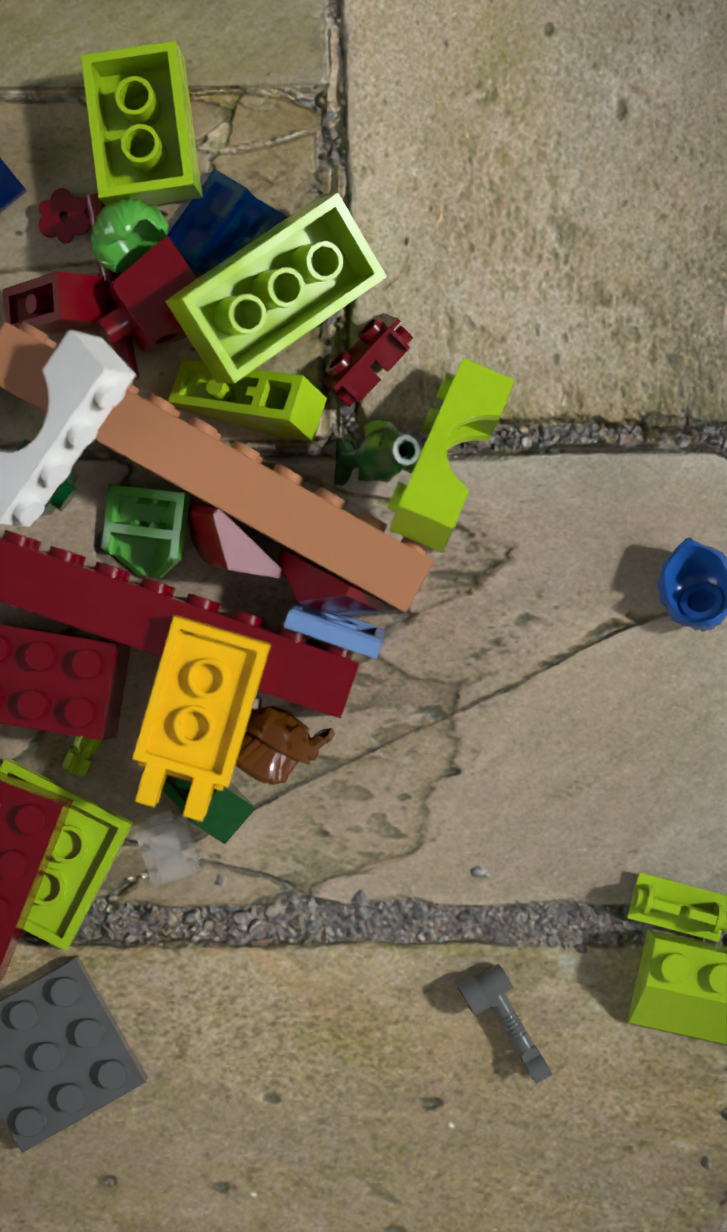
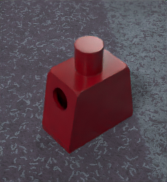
(141, 296)

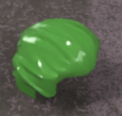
(126, 233)

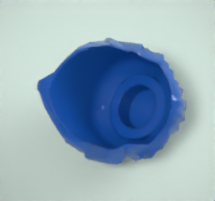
(694, 585)

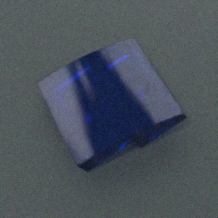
(220, 223)

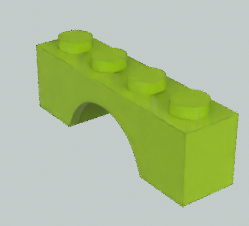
(434, 496)

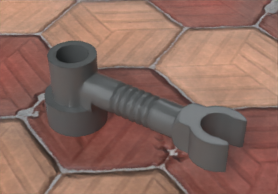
(489, 992)

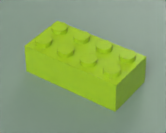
(276, 289)

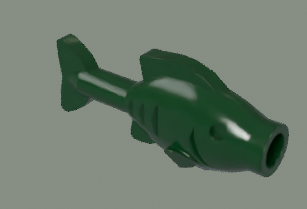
(380, 455)

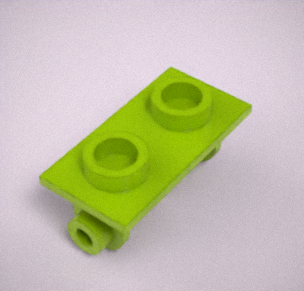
(679, 907)

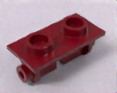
(352, 368)

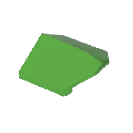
(145, 528)

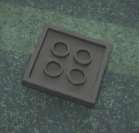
(60, 1055)

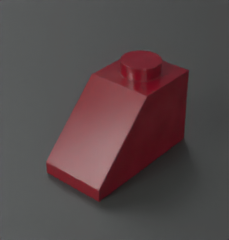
(57, 302)

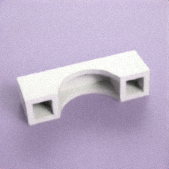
(83, 388)

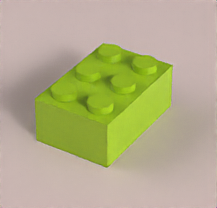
(141, 124)

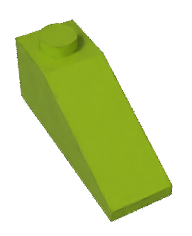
(260, 401)

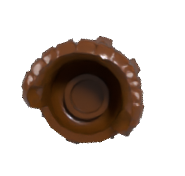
(277, 743)

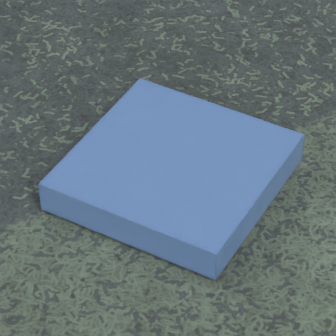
(336, 629)

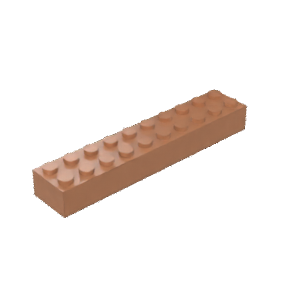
(233, 480)

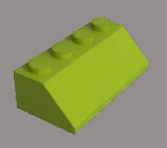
(681, 987)

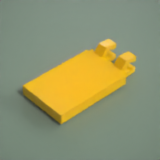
(198, 711)

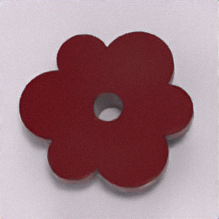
(52, 210)

